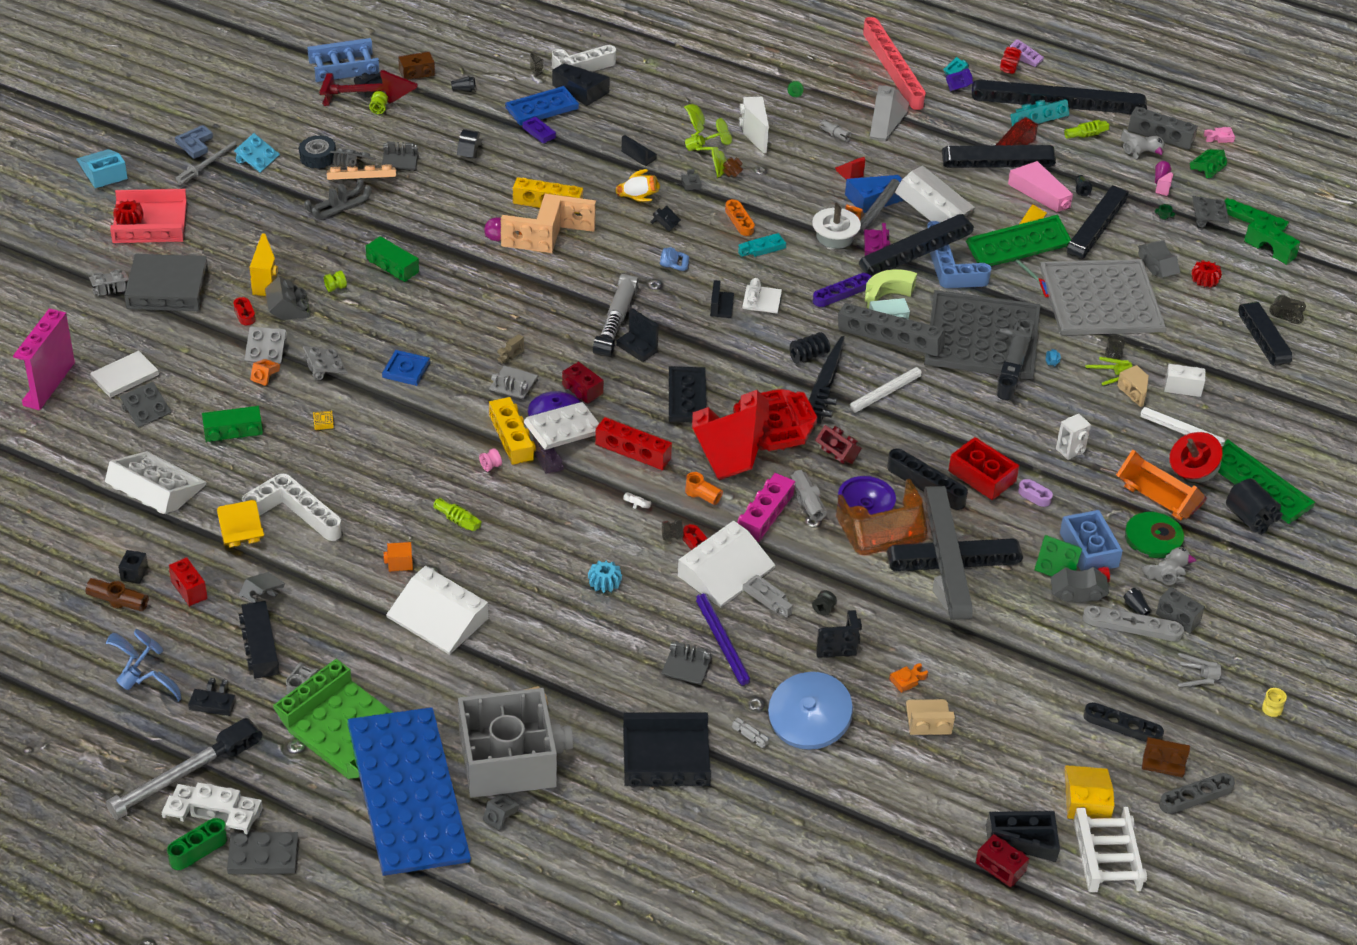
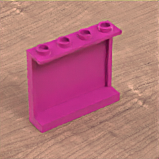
(46, 357)

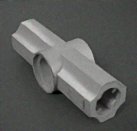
(808, 496)

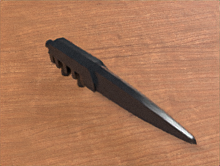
(820, 393)

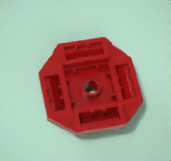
(789, 420)

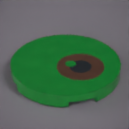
(1153, 534)

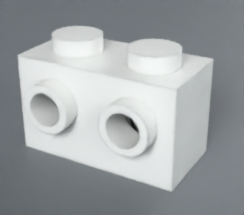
(1073, 436)

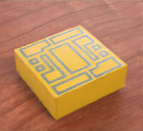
(323, 420)

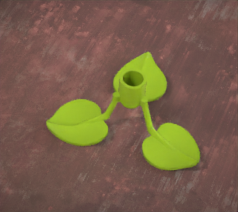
(697, 141)

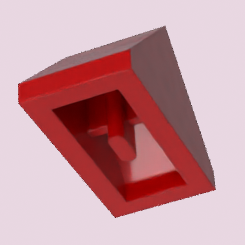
(852, 169)

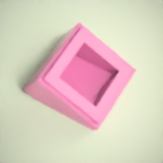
(1164, 184)

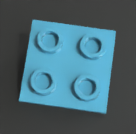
(256, 153)

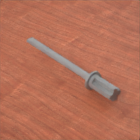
(192, 172)

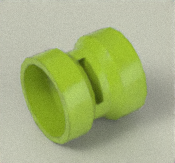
(378, 102)
(335, 281)

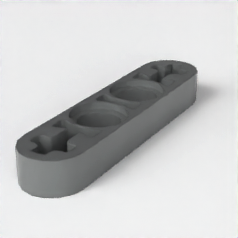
(1198, 795)

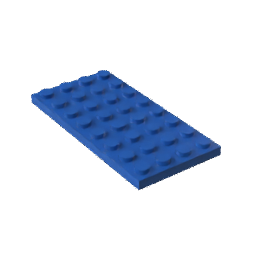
(408, 791)

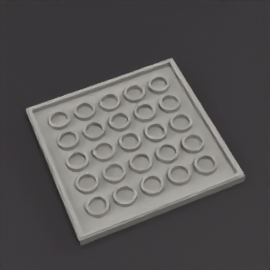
(1102, 297)

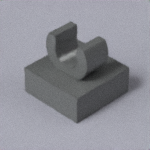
(691, 180)

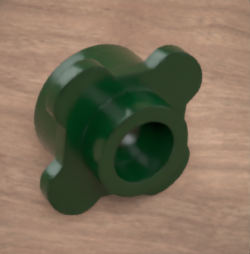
(1165, 211)

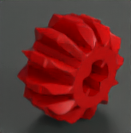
(1010, 60)
(128, 213)
(1206, 273)

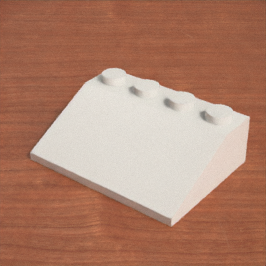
(932, 196)
(153, 481)
(724, 564)
(438, 610)

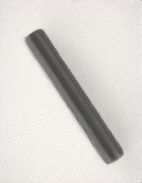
(878, 204)

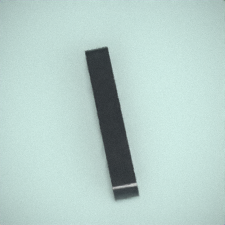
(997, 156)
(1097, 222)
(917, 245)
(973, 554)

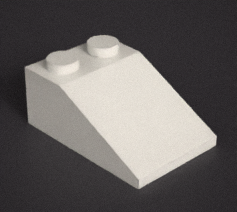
(754, 121)

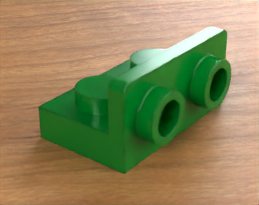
(1210, 161)

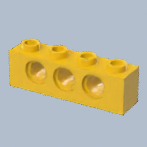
(531, 192)
(511, 430)

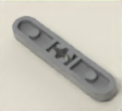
(1122, 620)

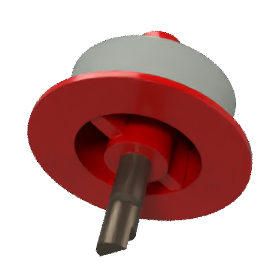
(1196, 456)

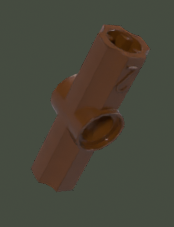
(117, 594)

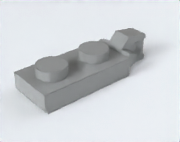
(768, 595)

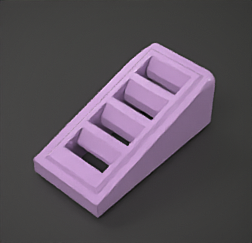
(1027, 53)

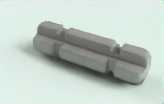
(750, 732)

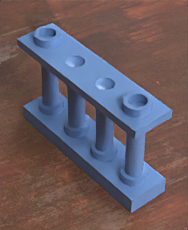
(343, 50)

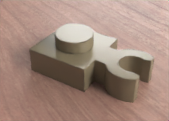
(513, 348)

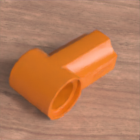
(698, 487)

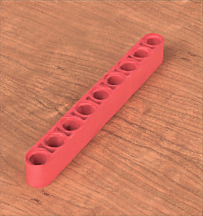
(894, 63)

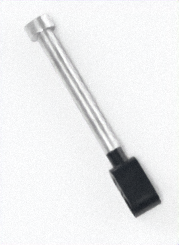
(230, 740)

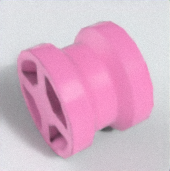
(490, 459)

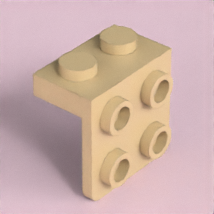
(929, 717)

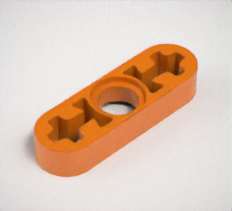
(730, 207)

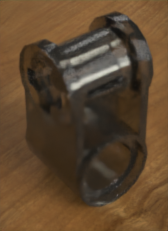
(1287, 309)

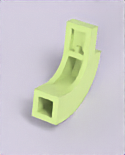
(890, 282)

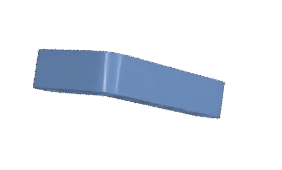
(958, 275)

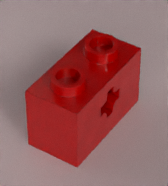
(188, 581)

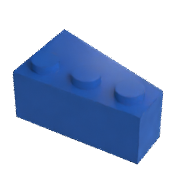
(866, 190)

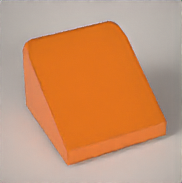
(857, 211)

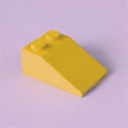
(262, 267)
(1090, 790)

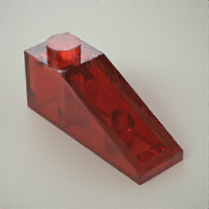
(1020, 133)

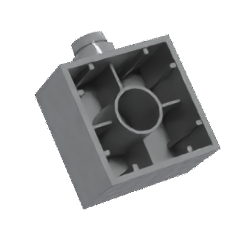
(510, 742)

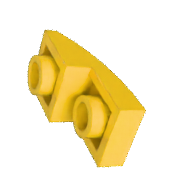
(1032, 214)

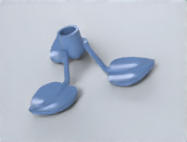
(131, 674)

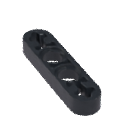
(1124, 720)

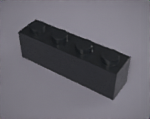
(259, 639)

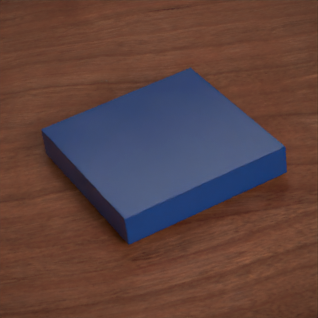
(406, 367)

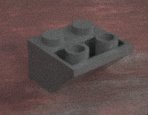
(287, 299)

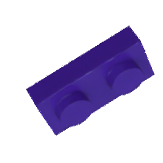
(539, 130)

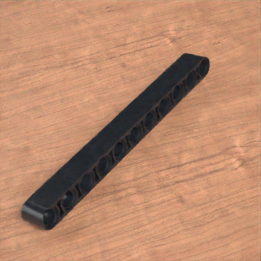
(1085, 98)

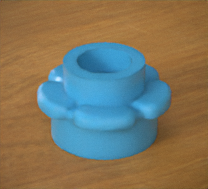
(1053, 357)

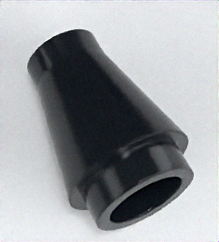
(464, 84)
(1083, 186)
(1136, 600)

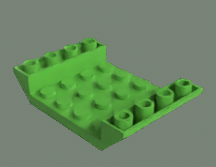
(320, 713)

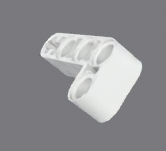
(589, 60)

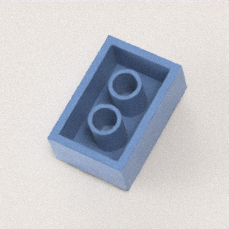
(1094, 537)

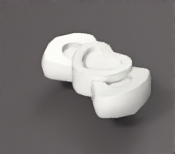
(636, 500)

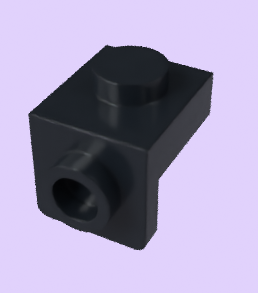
(666, 218)

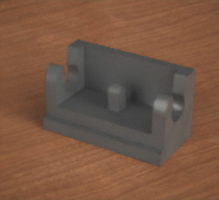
(260, 584)

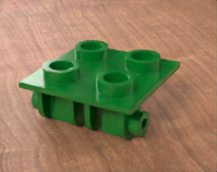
(1056, 556)

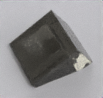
(536, 65)

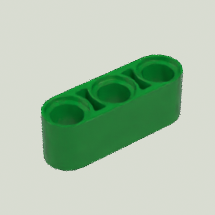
(197, 844)

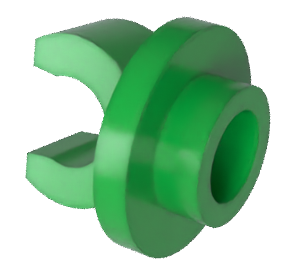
(795, 89)

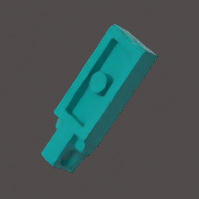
(762, 245)

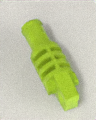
(1087, 129)
(457, 515)

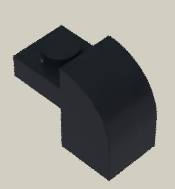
(469, 143)

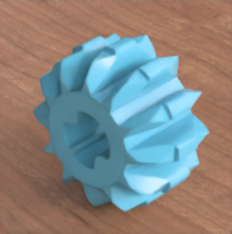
(604, 576)

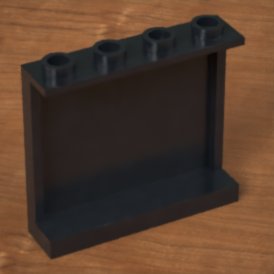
(666, 749)

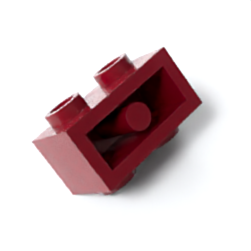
(582, 382)
(834, 441)
(1002, 860)

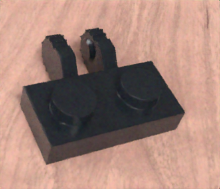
(368, 79)
(211, 701)

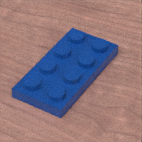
(542, 105)

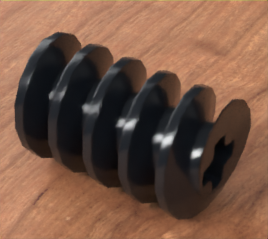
(809, 347)

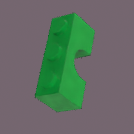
(1284, 245)

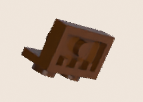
(1165, 757)

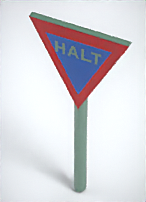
(1041, 281)

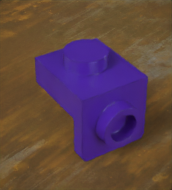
(959, 80)

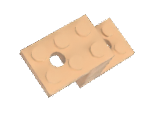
(542, 232)

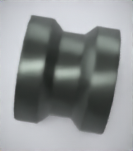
(824, 602)

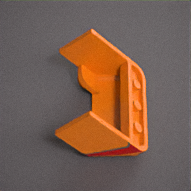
(1160, 486)

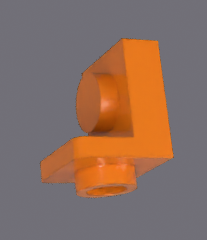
(262, 370)

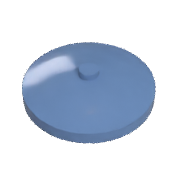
(810, 710)

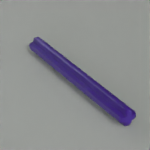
(723, 639)

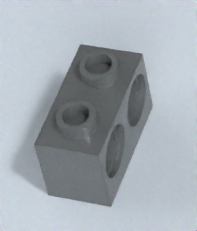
(1181, 609)

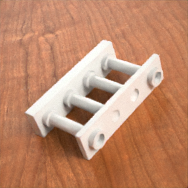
(1091, 859)

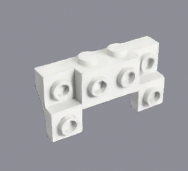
(211, 802)

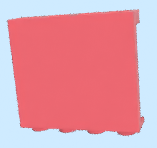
(162, 217)

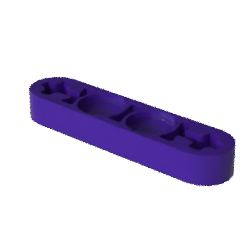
(824, 296)

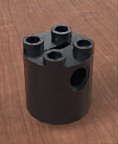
(1253, 505)

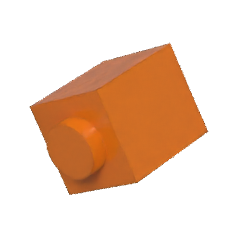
(398, 556)

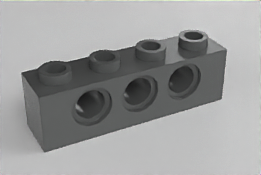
(1168, 128)

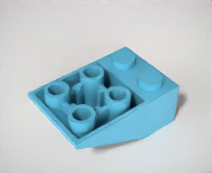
(103, 167)

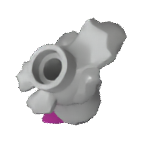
(1137, 144)
(1171, 568)

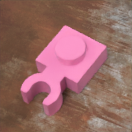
(1222, 135)

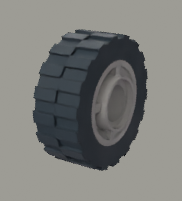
(316, 150)

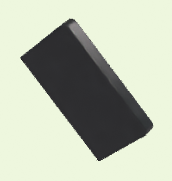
(637, 151)
(721, 302)

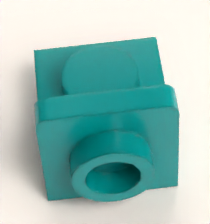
(955, 66)

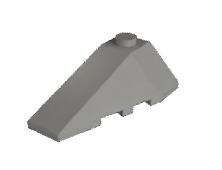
(888, 112)

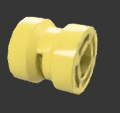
(1274, 702)

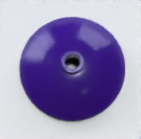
(550, 401)
(869, 493)

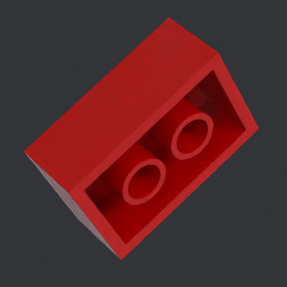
(983, 468)

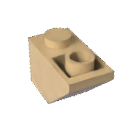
(1134, 384)

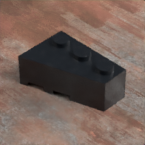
(581, 83)
(1027, 831)

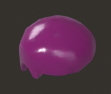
(493, 229)

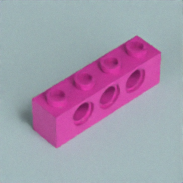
(767, 505)

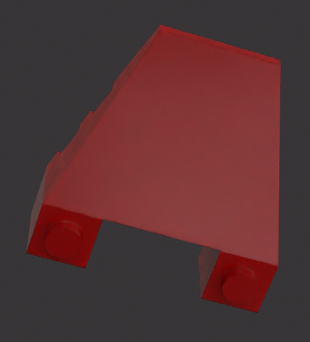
(733, 439)

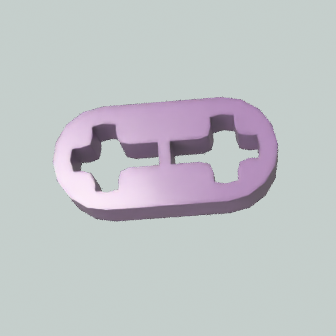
(1035, 493)

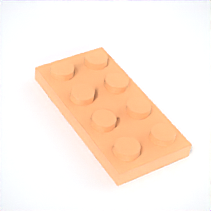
(353, 172)

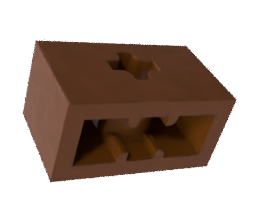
(416, 65)

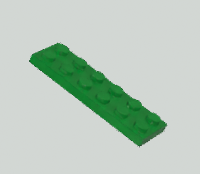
(1019, 241)
(1239, 466)

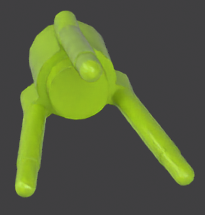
(1120, 366)

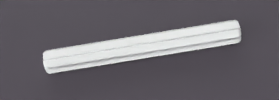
(885, 389)
(1174, 424)

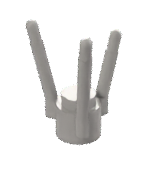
(1209, 670)

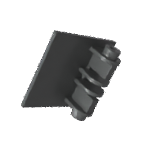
(348, 157)
(400, 157)
(1209, 209)
(145, 404)
(687, 663)

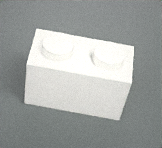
(1184, 380)

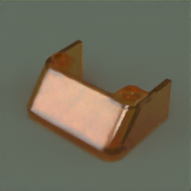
(881, 530)

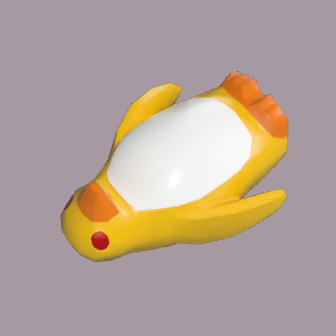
(639, 186)

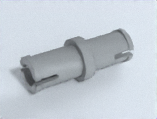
(835, 130)

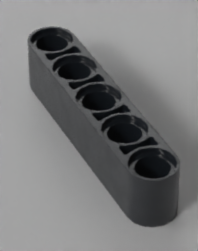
(1265, 333)
(923, 475)

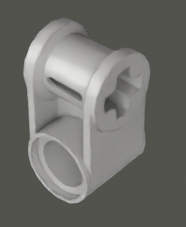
(299, 676)

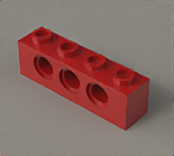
(633, 443)

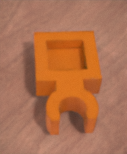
(906, 679)

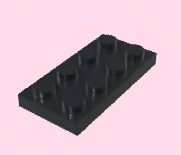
(686, 392)

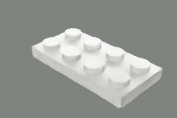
(562, 425)

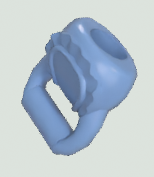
(670, 257)

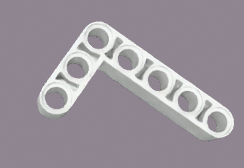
(287, 490)

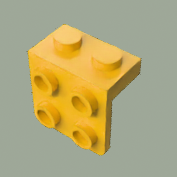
(240, 523)

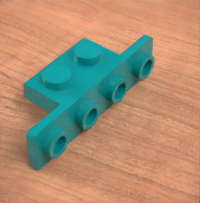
(1041, 111)

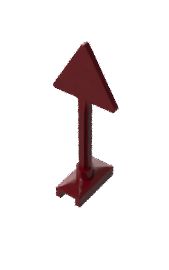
(393, 85)

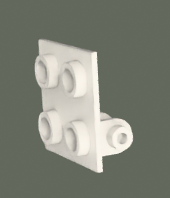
(761, 298)

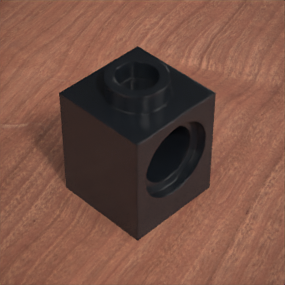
(133, 566)

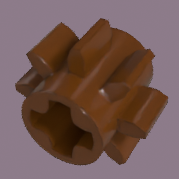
(732, 167)

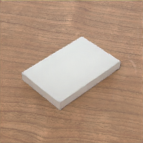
(124, 374)

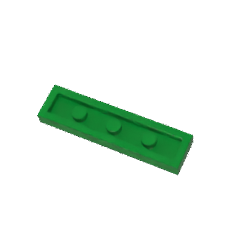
(1250, 214)

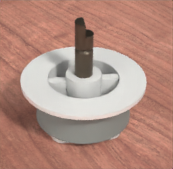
(835, 227)

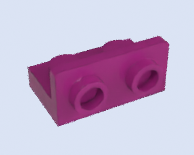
(876, 239)

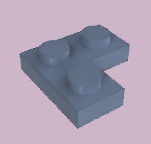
(194, 141)

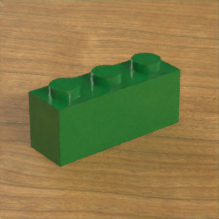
(392, 258)
(232, 423)

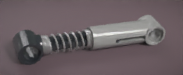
(627, 287)

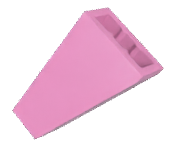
(1041, 186)

